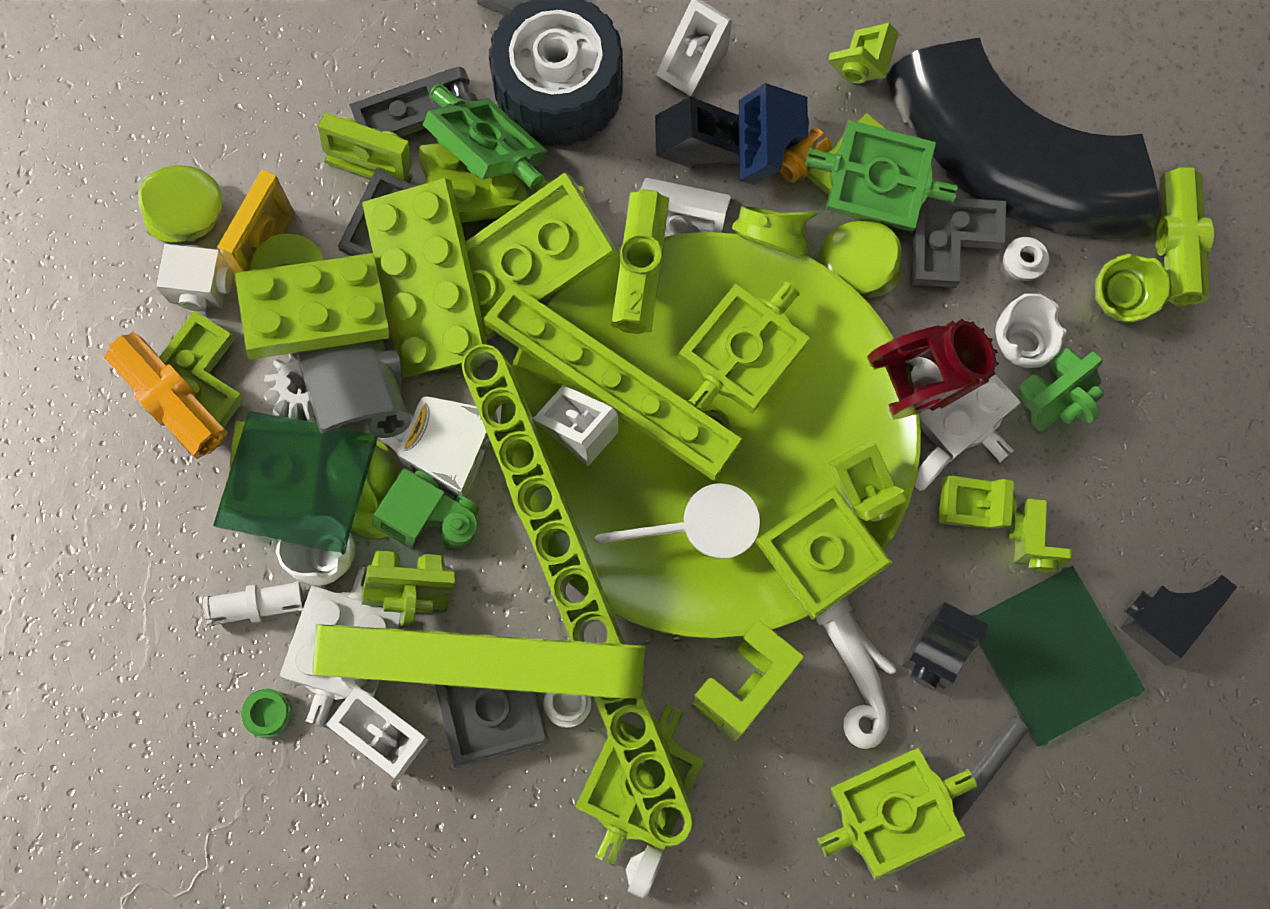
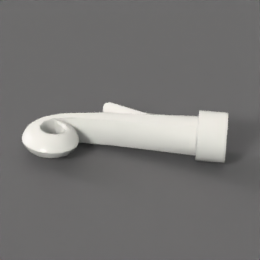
(860, 659)

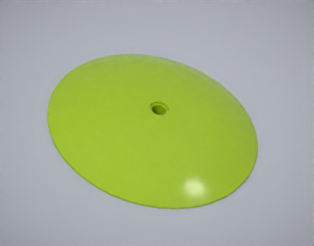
(810, 417)

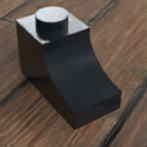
(697, 134)
(1172, 621)
(943, 646)

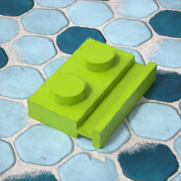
(363, 148)

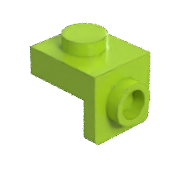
(868, 54)
(867, 483)
(976, 502)
(1029, 533)

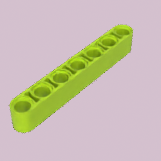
(480, 661)

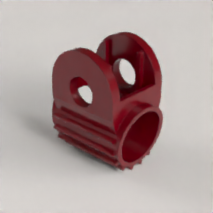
(958, 350)

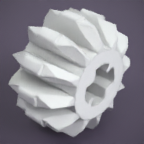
(284, 391)

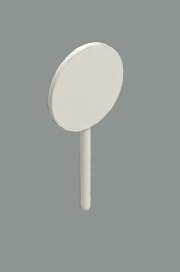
(716, 520)

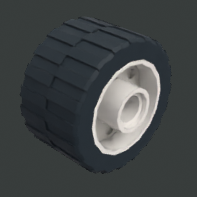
(557, 69)

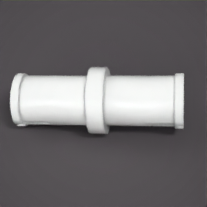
(253, 603)

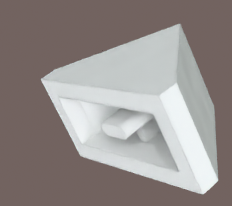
(696, 47)
(578, 423)
(377, 732)

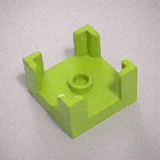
(771, 657)

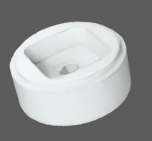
(930, 466)
(643, 870)

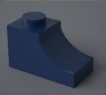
(768, 125)

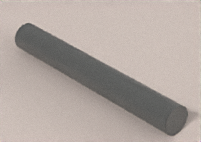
(990, 765)

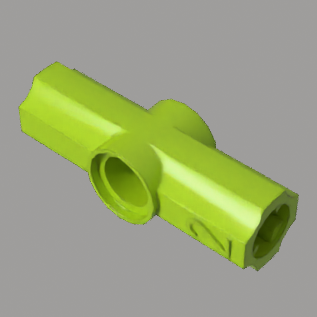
(1184, 236)
(642, 237)

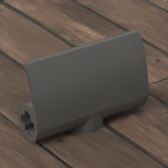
(356, 385)

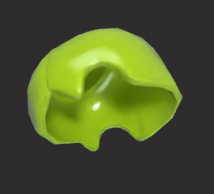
(1132, 288)

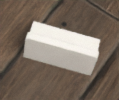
(691, 208)

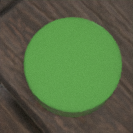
(267, 713)

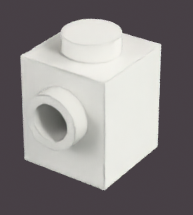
(194, 277)

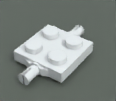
(968, 419)
(331, 609)

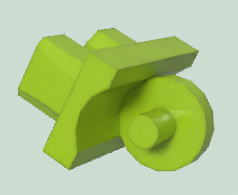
(407, 588)

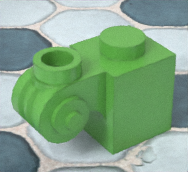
(417, 504)

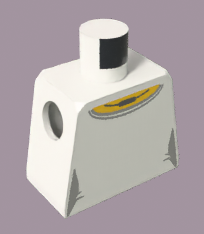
(446, 443)

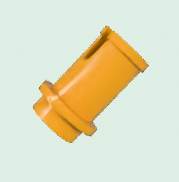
(794, 160)

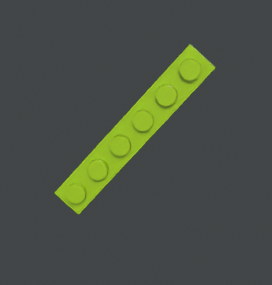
(613, 381)

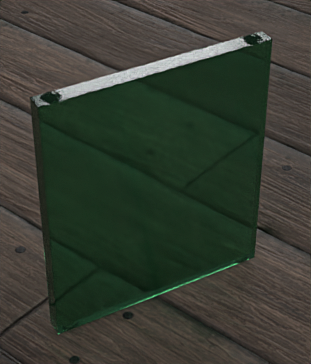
(295, 482)
(1056, 656)

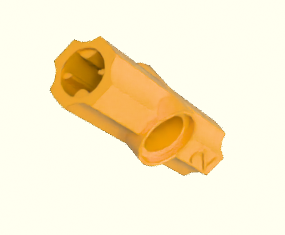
(165, 394)

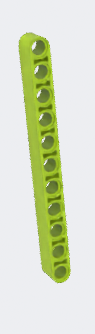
(560, 570)

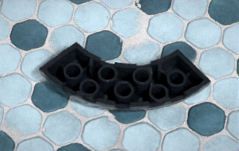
(1016, 155)

